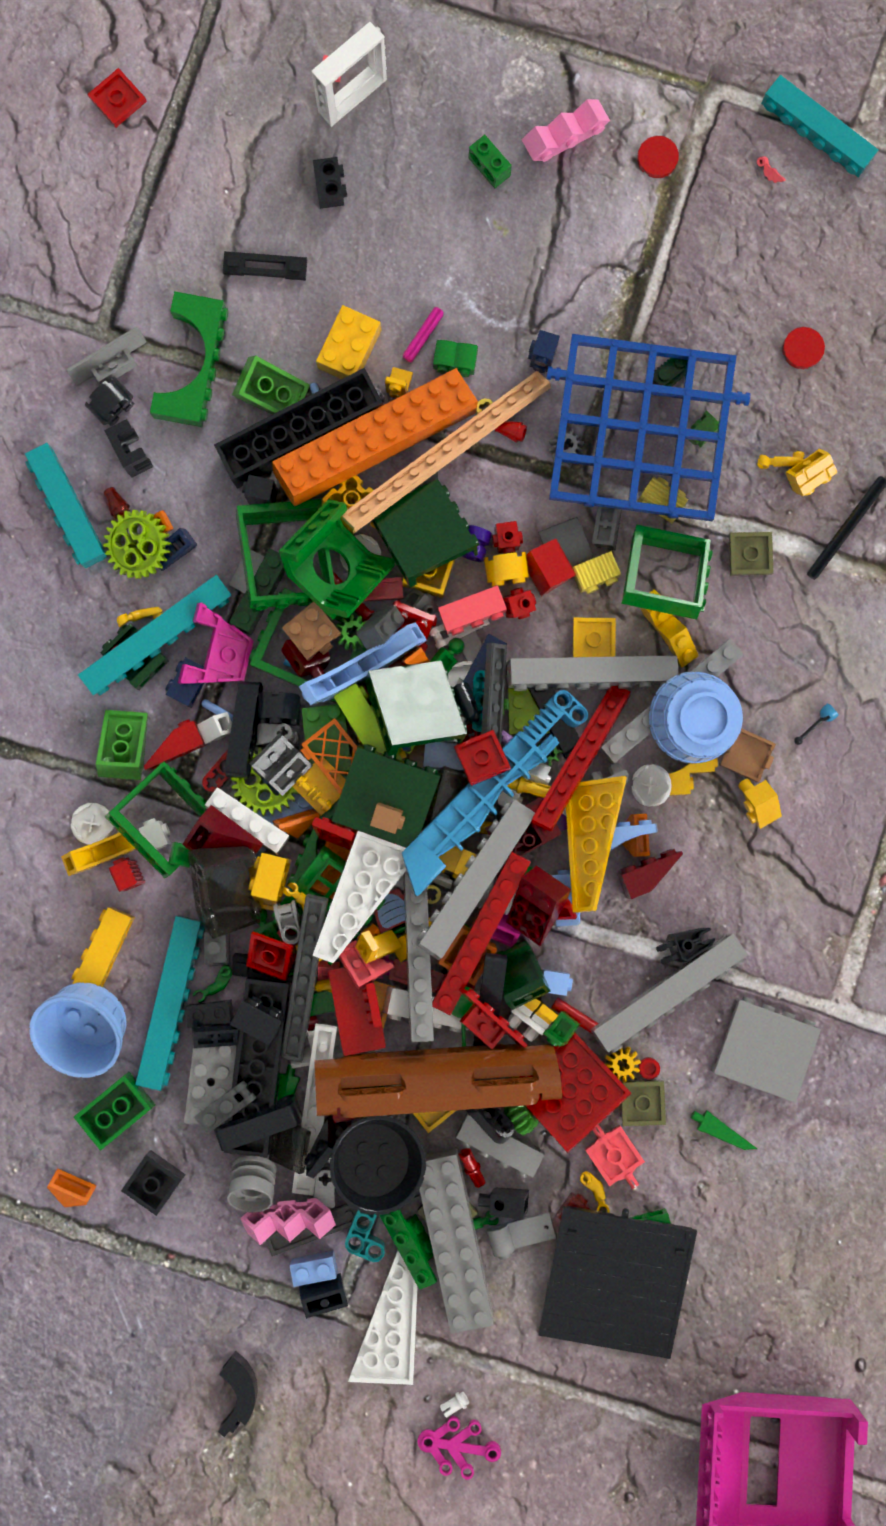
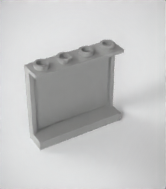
(767, 1049)

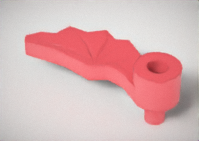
(770, 173)

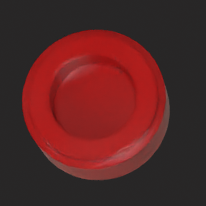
(649, 1068)

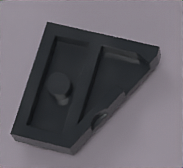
(321, 1149)

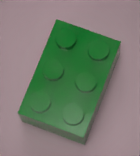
(114, 1111)

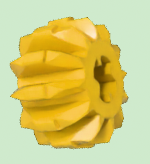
(629, 1059)

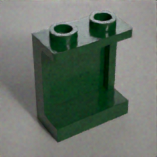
(147, 671)
(523, 976)

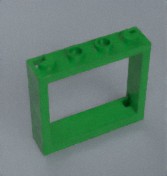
(674, 542)
(134, 837)

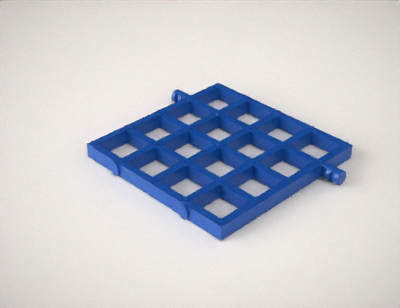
(642, 427)

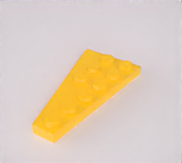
(590, 830)

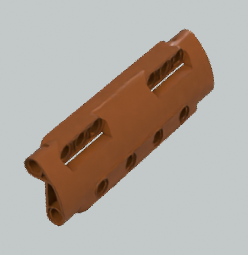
(436, 1080)

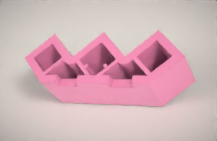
(566, 131)
(289, 1220)

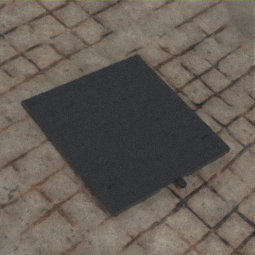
(617, 1281)

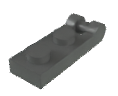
(224, 1108)

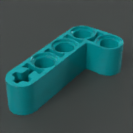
(367, 1240)

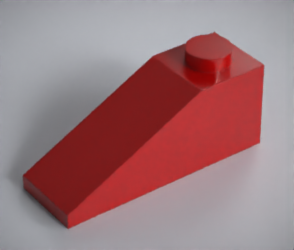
(179, 743)

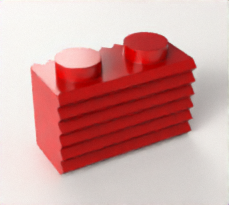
(126, 874)

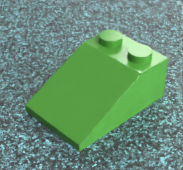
(268, 386)
(317, 717)
(122, 745)

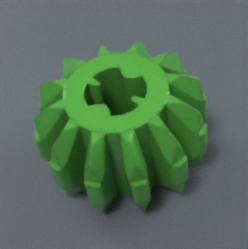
(346, 636)
(522, 1118)

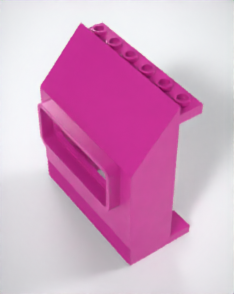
(812, 1460)

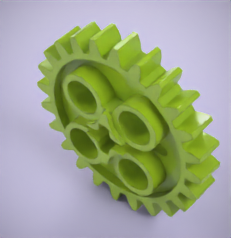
(150, 533)
(251, 793)

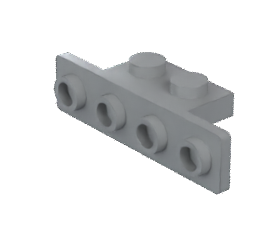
(109, 360)

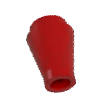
(513, 430)

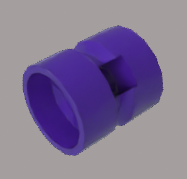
(484, 537)

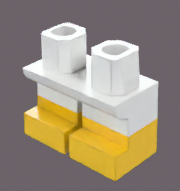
(537, 1022)

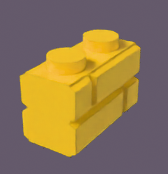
(811, 472)

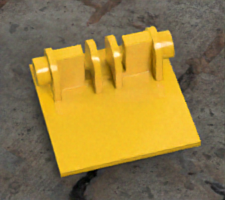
(318, 789)

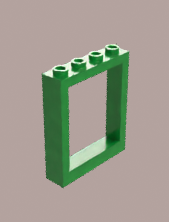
(277, 513)
(264, 639)

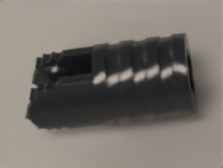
(466, 702)

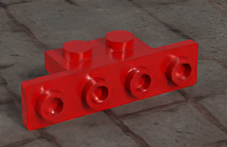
(485, 1024)

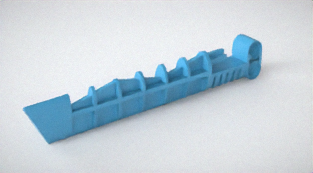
(472, 805)

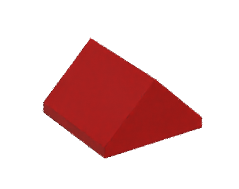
(549, 567)
(270, 956)

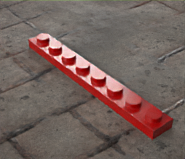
(580, 758)
(480, 933)

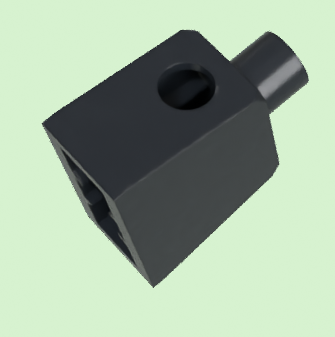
(514, 1201)

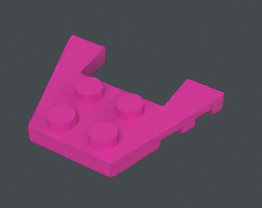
(226, 655)

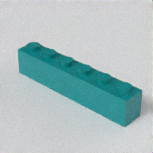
(819, 126)
(66, 505)

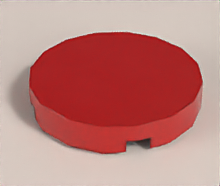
(658, 156)
(803, 348)

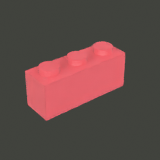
(472, 610)

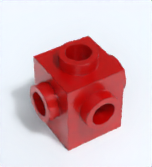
(507, 531)
(519, 603)

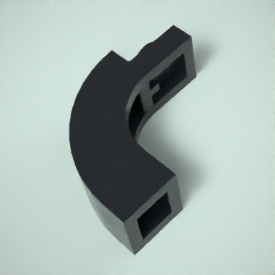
(244, 1382)

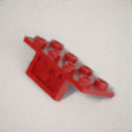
(356, 1014)

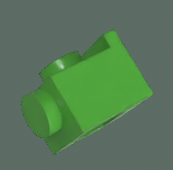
(708, 423)

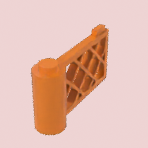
(309, 754)

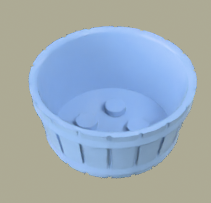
(695, 717)
(79, 1030)

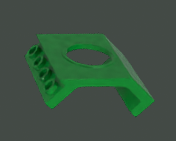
(327, 531)

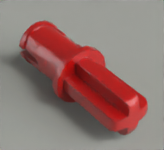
(472, 1167)

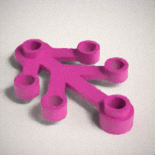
(456, 1445)

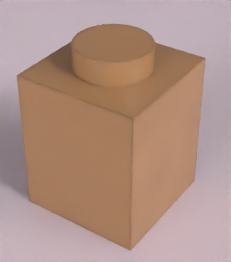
(387, 818)

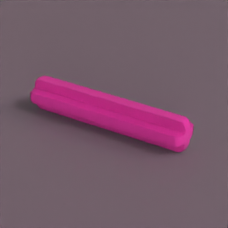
(423, 334)

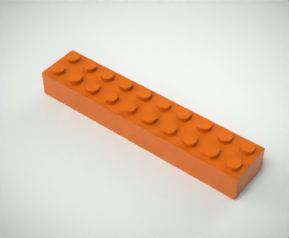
(374, 437)

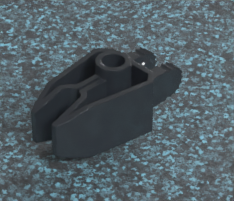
(685, 945)

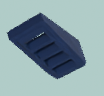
(184, 549)

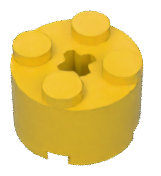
(506, 568)

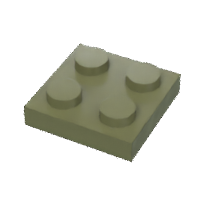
(751, 553)
(644, 1104)

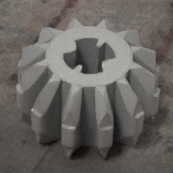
(574, 444)

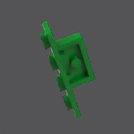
(412, 1245)

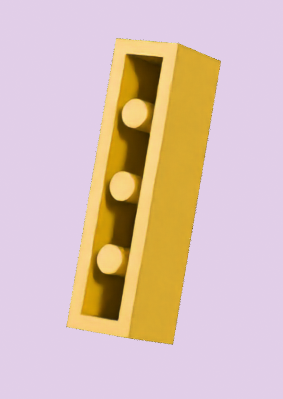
(104, 947)

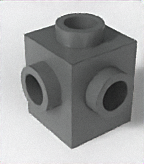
(421, 601)

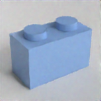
(313, 1268)

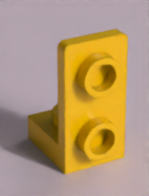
(398, 382)
(376, 947)

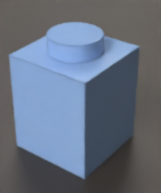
(558, 982)

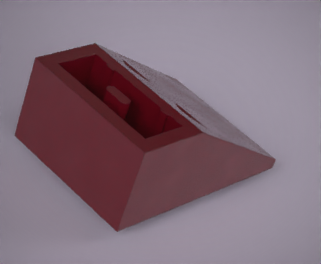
(218, 830)
(534, 835)
(644, 878)
(537, 904)

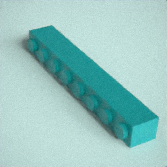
(152, 636)
(169, 1003)

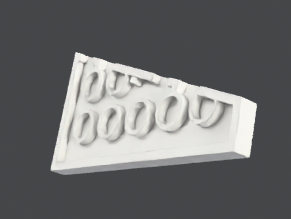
(365, 881)
(390, 1337)

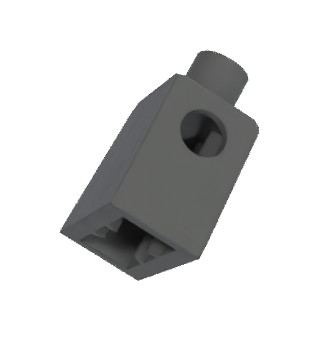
(217, 950)

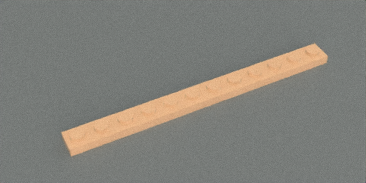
(446, 451)

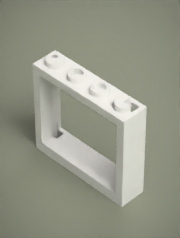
(336, 106)

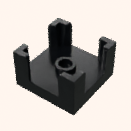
(120, 437)

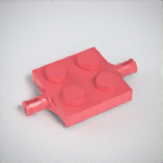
(614, 1156)

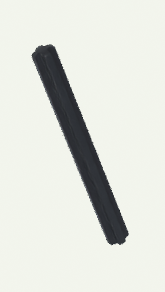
(847, 527)

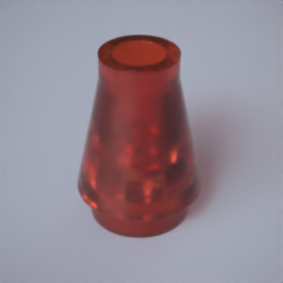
(115, 502)

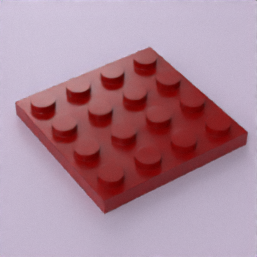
(588, 1095)

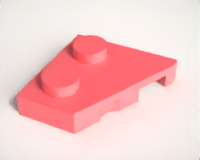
(360, 971)

